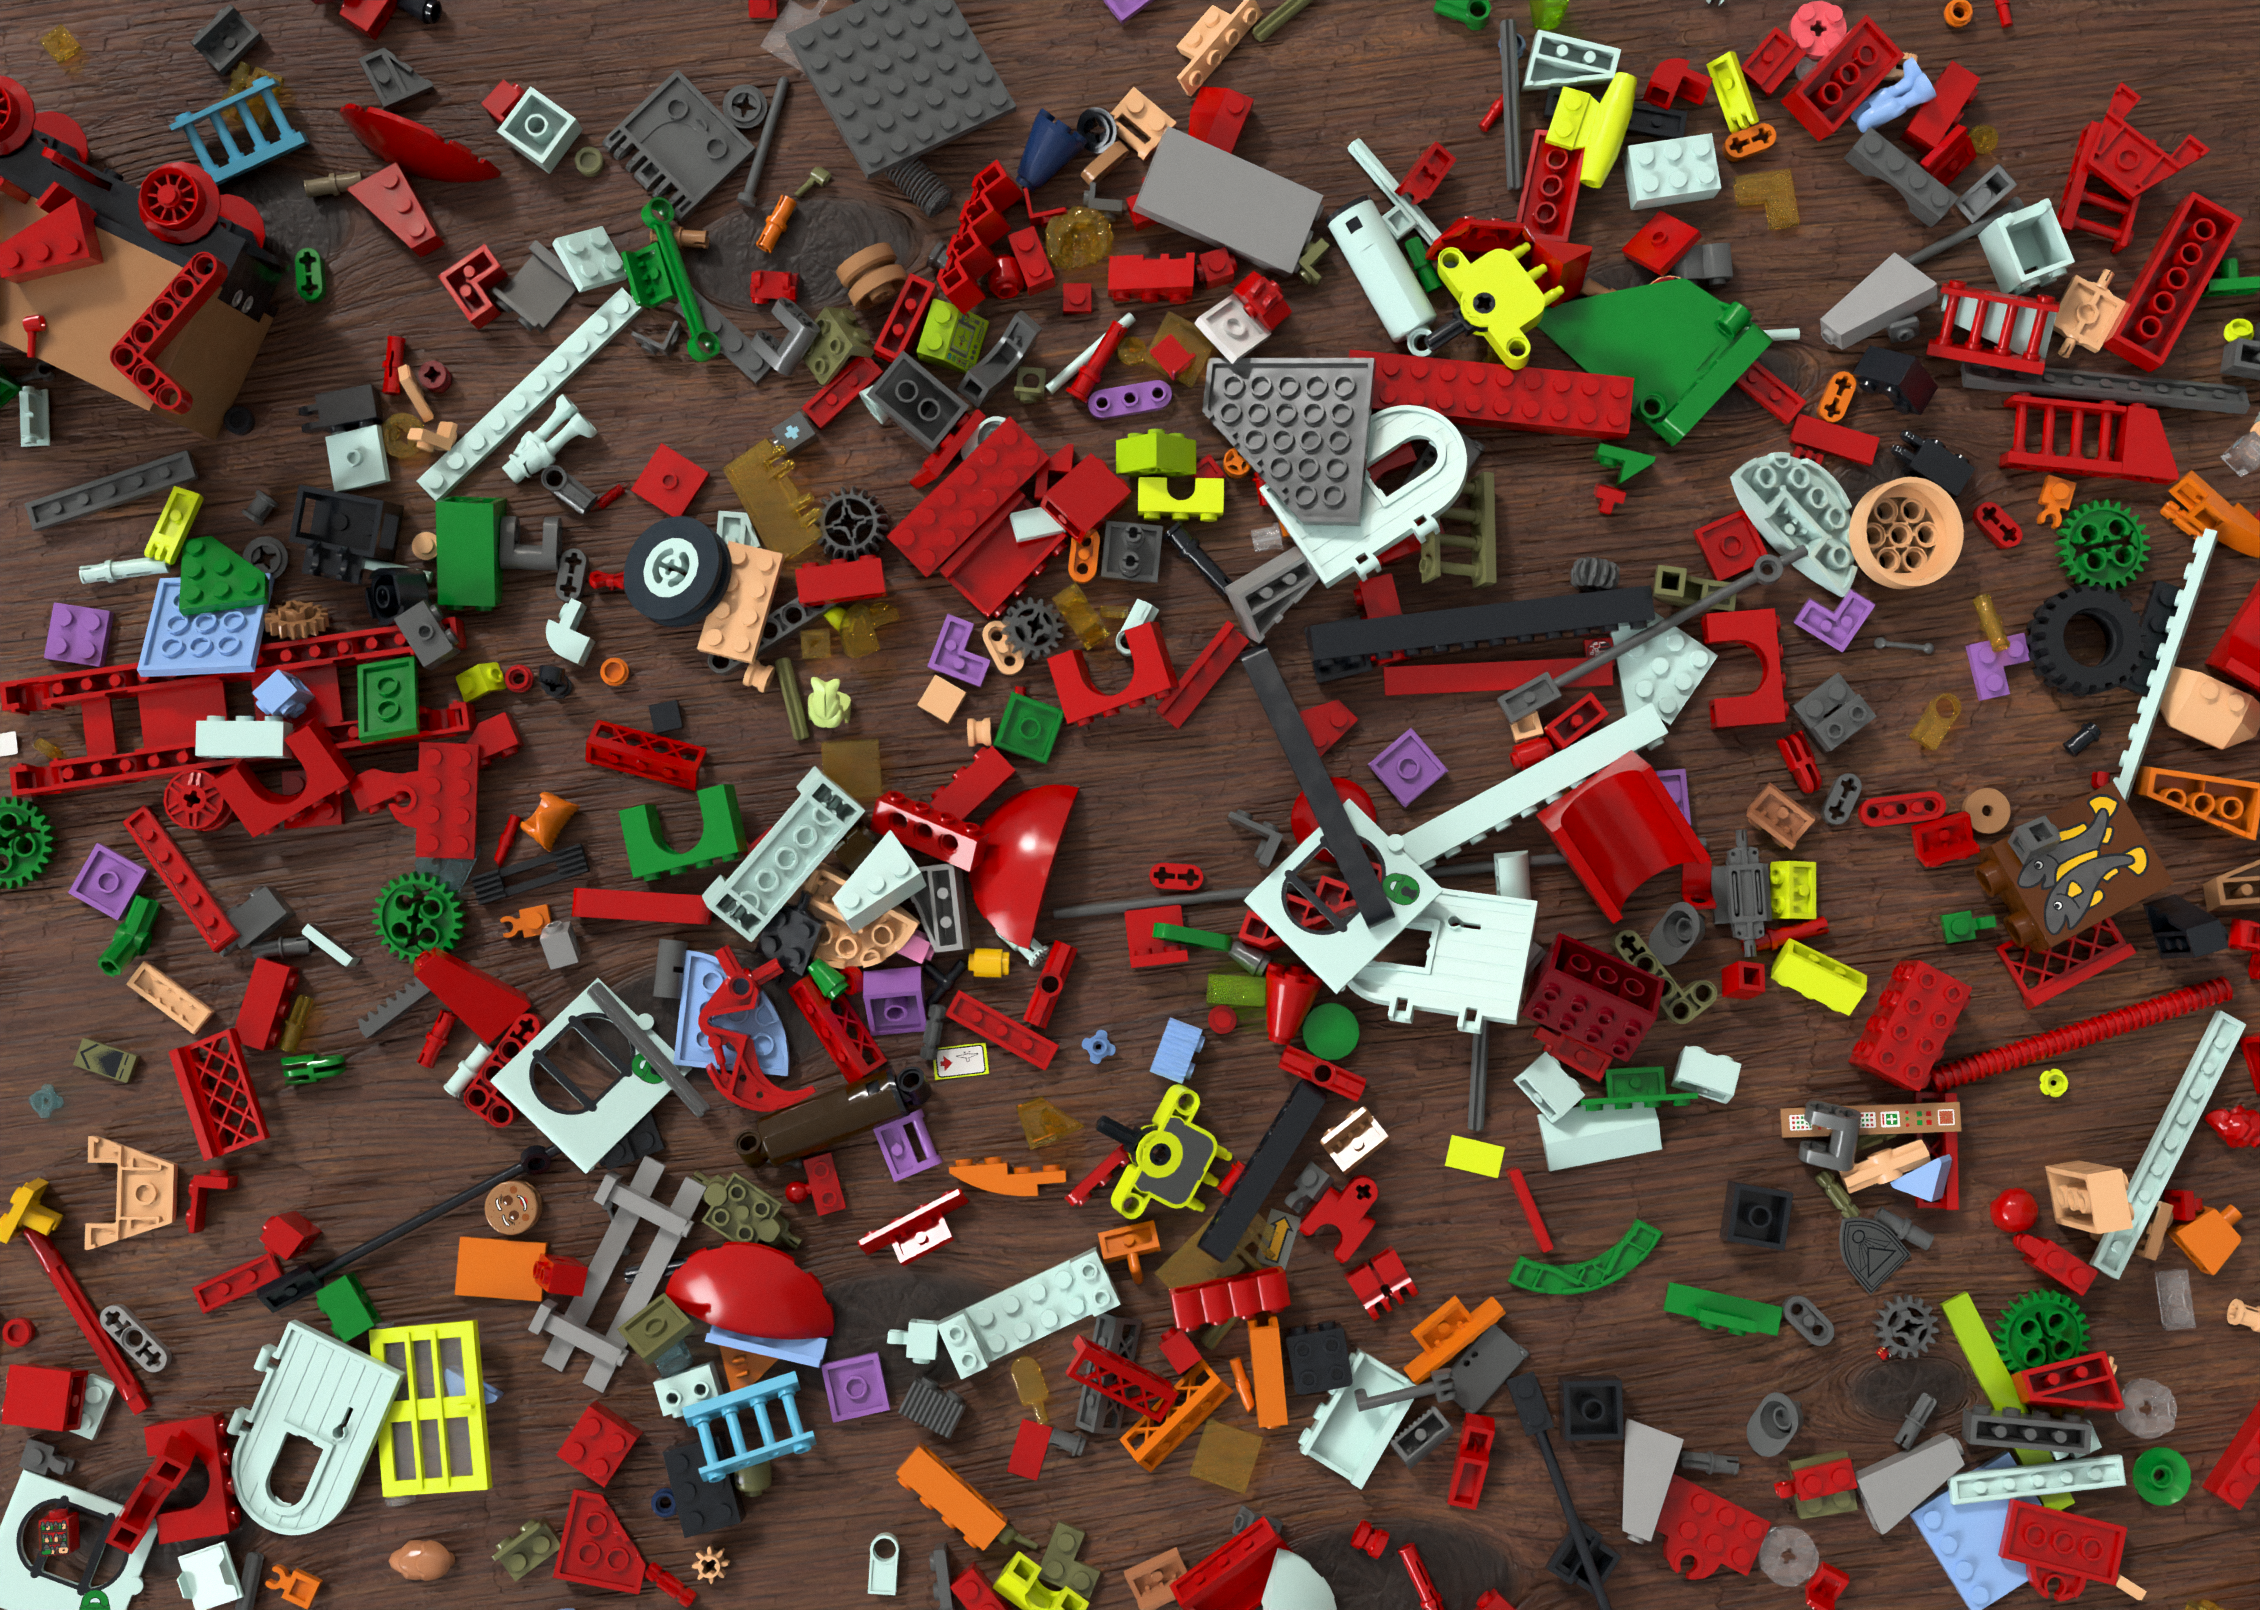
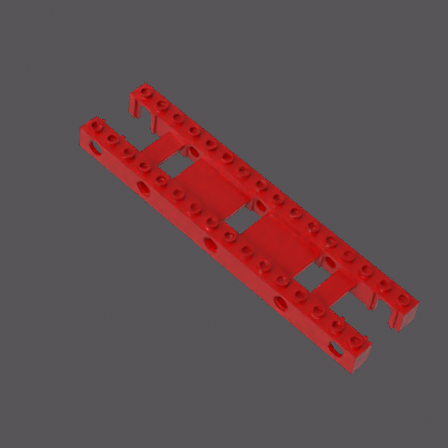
(175, 703)

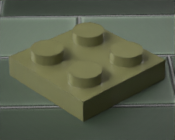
(656, 1328)
(1828, 1504)

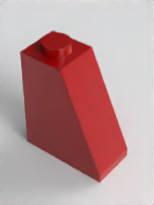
(2143, 447)

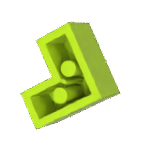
(1156, 454)

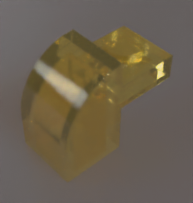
(1080, 616)
(858, 627)

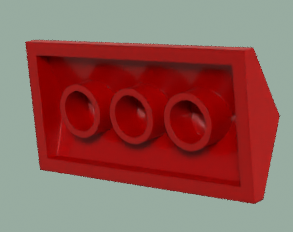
(1550, 189)

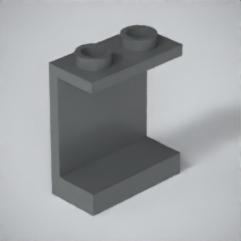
(538, 290)

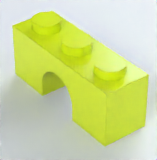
(1205, 502)
(1021, 1586)

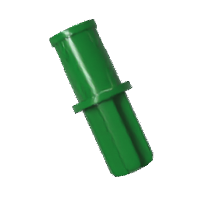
(1423, 267)

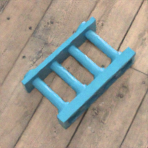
(264, 151)
(728, 1407)

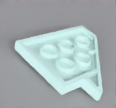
(1660, 670)

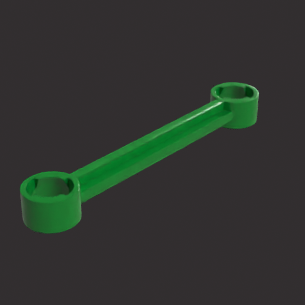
(680, 279)

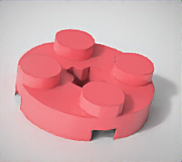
(1828, 17)

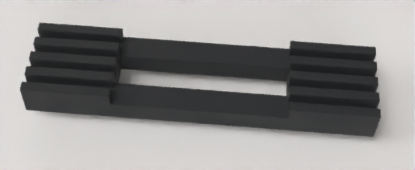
(491, 886)

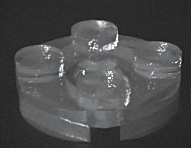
(2163, 1411)
(1802, 1546)

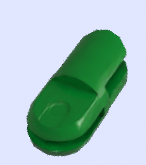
(314, 1068)

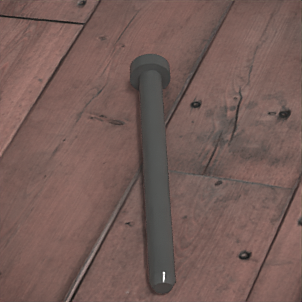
(747, 197)
(2014, 205)

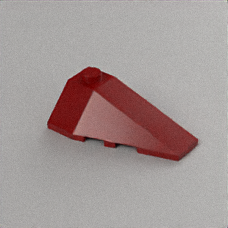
(1220, 117)

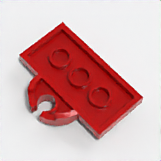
(442, 800)
(1708, 1530)
(2061, 1547)

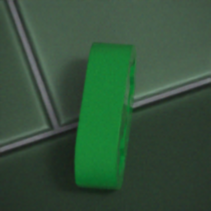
(304, 275)

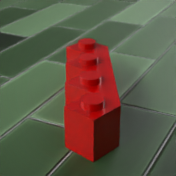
(980, 227)
(1330, 891)

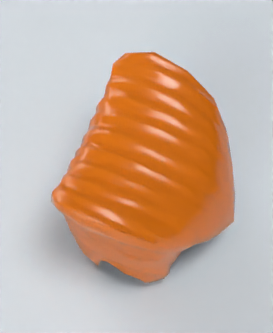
(549, 819)

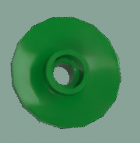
(2174, 1476)

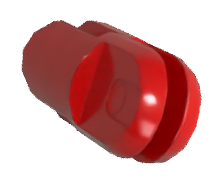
(1800, 761)

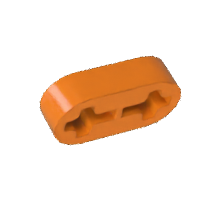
(1751, 148)
(1842, 400)

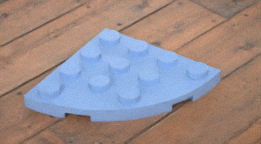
(700, 981)

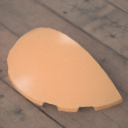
(838, 943)

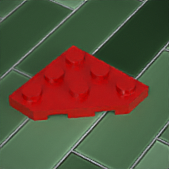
(597, 1546)

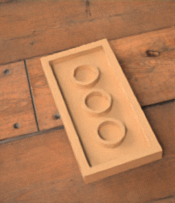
(740, 618)

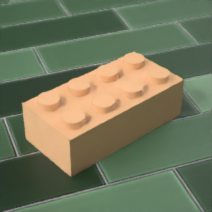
(2090, 1196)

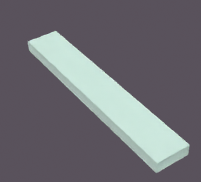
(2036, 1479)

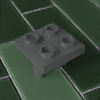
(1131, 552)

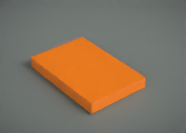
(498, 1268)

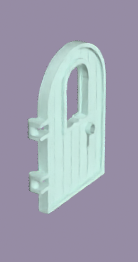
(1385, 519)
(1463, 965)
(310, 1399)

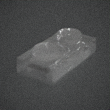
(2175, 1299)

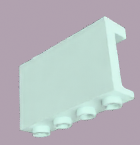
(1352, 1439)

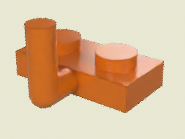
(1129, 1244)

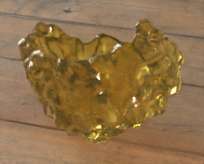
(1078, 238)

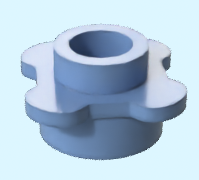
(1106, 1048)

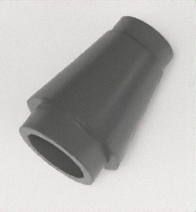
(1250, 958)

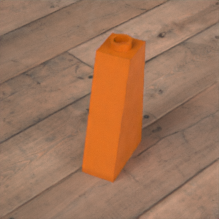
(1267, 1370)

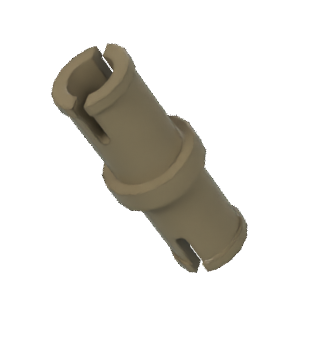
(332, 185)

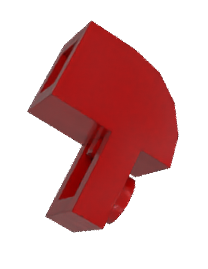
(1673, 79)

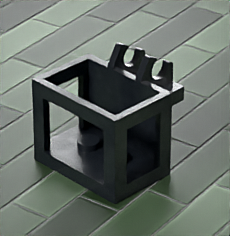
(345, 532)

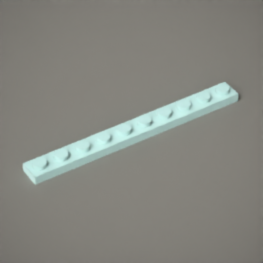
(529, 395)
(2167, 655)
(2170, 1139)

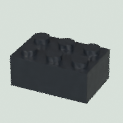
(699, 1503)

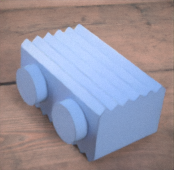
(1177, 1050)

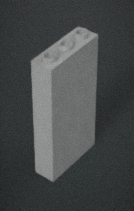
(1228, 202)

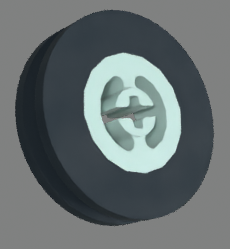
(670, 596)

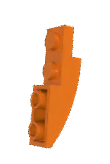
(2209, 510)
(995, 1176)

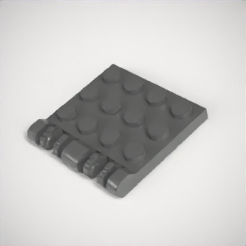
(683, 142)

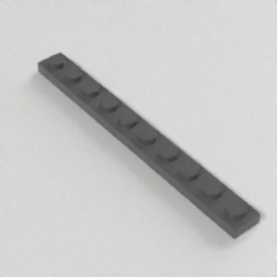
(2109, 387)

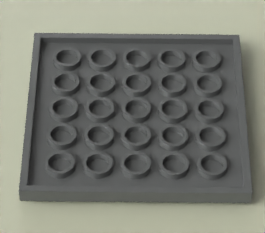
(900, 78)

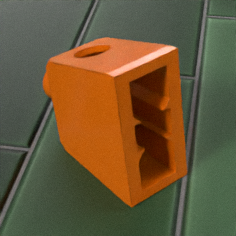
(2208, 1238)

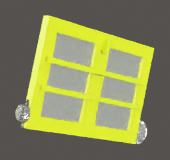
(438, 1419)

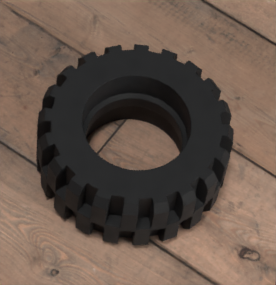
(2120, 632)

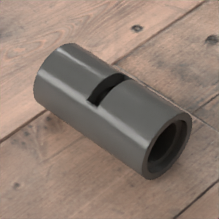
(670, 968)

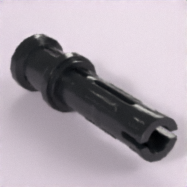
(1190, 549)

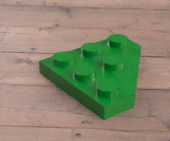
(218, 579)

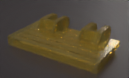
(773, 502)
(1194, 1266)

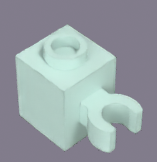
(920, 1340)

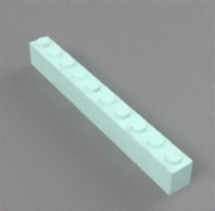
(1532, 787)

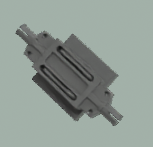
(1742, 893)

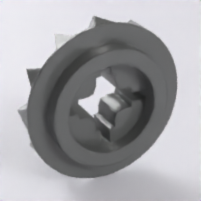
(738, 96)
(254, 554)

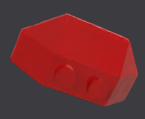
(1480, 236)

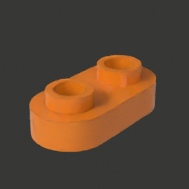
(1084, 556)

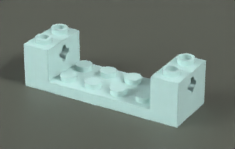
(784, 855)
(1028, 1311)

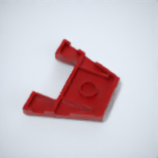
(2130, 159)

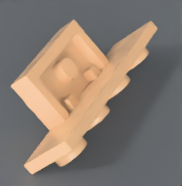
(1213, 40)

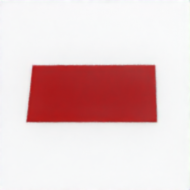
(1029, 1449)

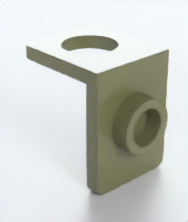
(1026, 394)

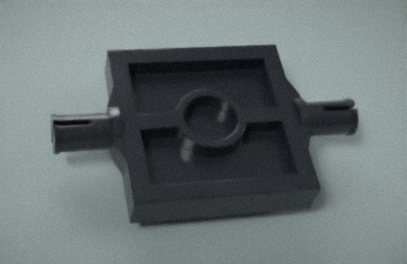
(792, 936)

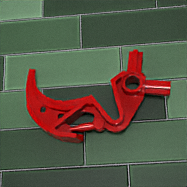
(729, 1000)

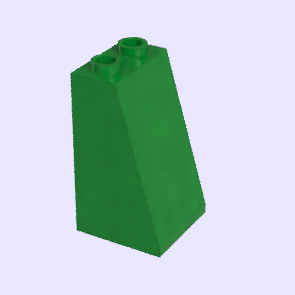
(469, 551)

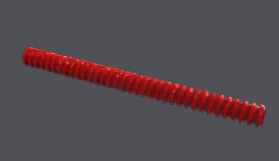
(2081, 1034)

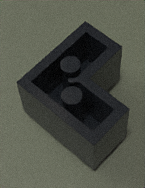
(1897, 377)

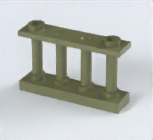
(1482, 539)

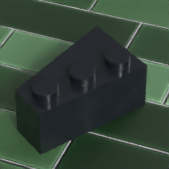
(2184, 929)

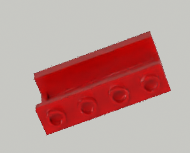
(996, 567)
(1234, 1573)

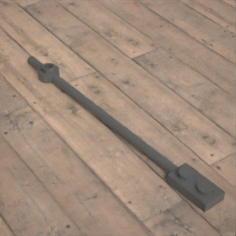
(1544, 690)

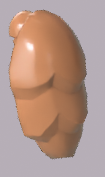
(422, 1560)

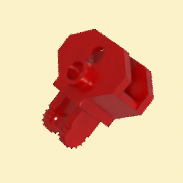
(1262, 300)

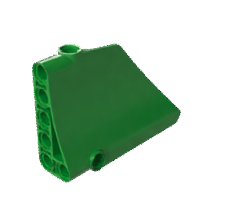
(1668, 338)

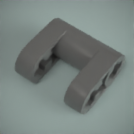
(802, 332)
(530, 557)
(1845, 1128)

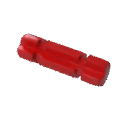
(670, 1584)

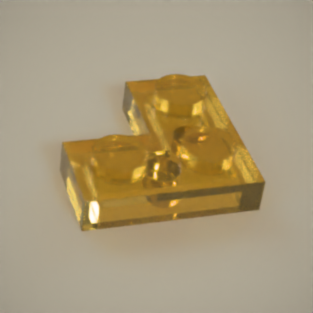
(1774, 190)

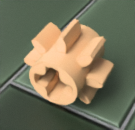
(705, 1558)

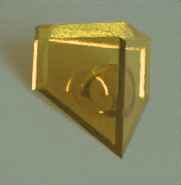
(1045, 1122)

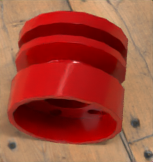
(212, 811)

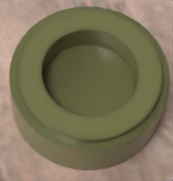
(589, 161)

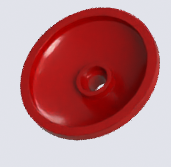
(1304, 822)

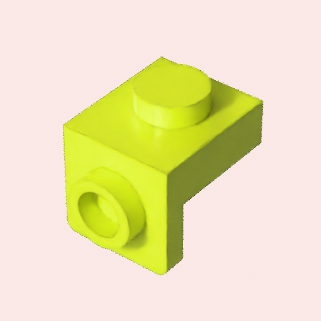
(480, 681)

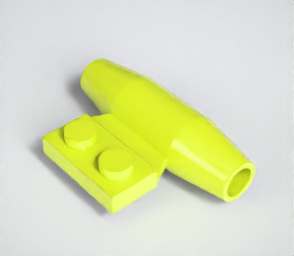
(1594, 126)

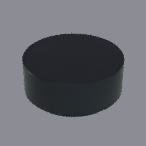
(239, 420)

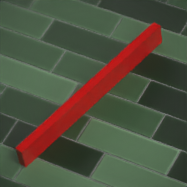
(1485, 676)

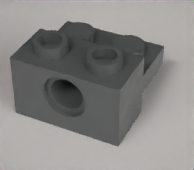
(1836, 728)

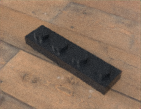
(2154, 619)

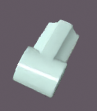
(1141, 613)

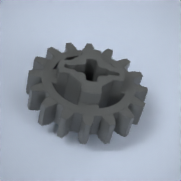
(1043, 631)
(1900, 1315)

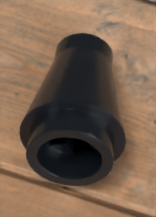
(424, 10)

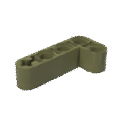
(1674, 994)

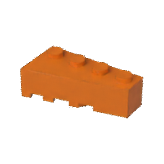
(2210, 799)

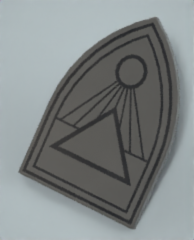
(1870, 1251)

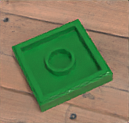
(1028, 728)

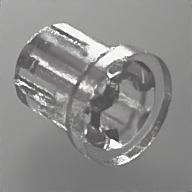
(1267, 538)

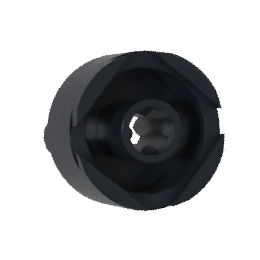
(395, 592)

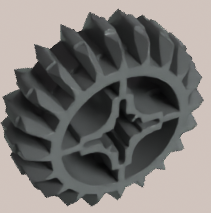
(863, 522)

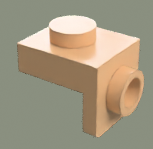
(441, 440)

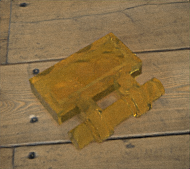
(257, 104)

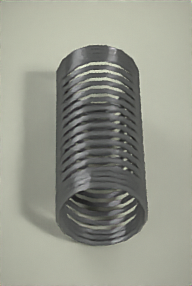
(937, 201)

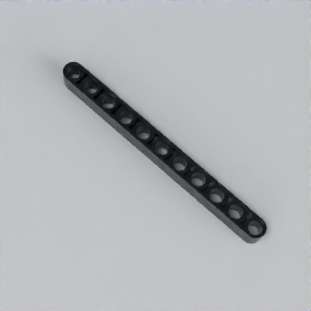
(1317, 786)

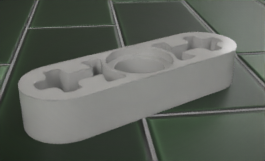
(126, 1317)

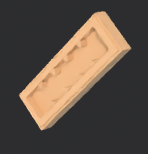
(170, 997)

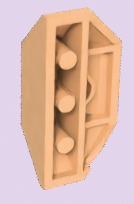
(2209, 709)

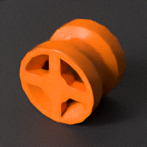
(1233, 458)

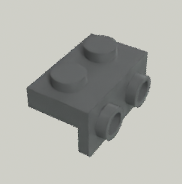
(226, 39)

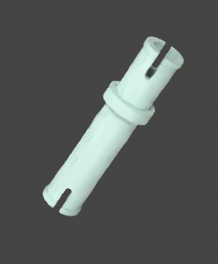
(111, 570)

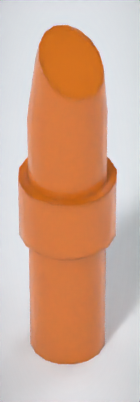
(1242, 1383)

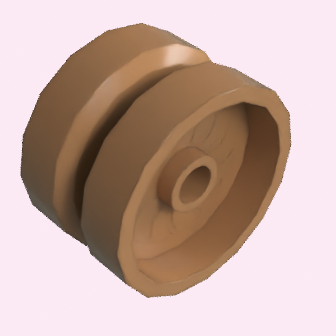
(872, 276)

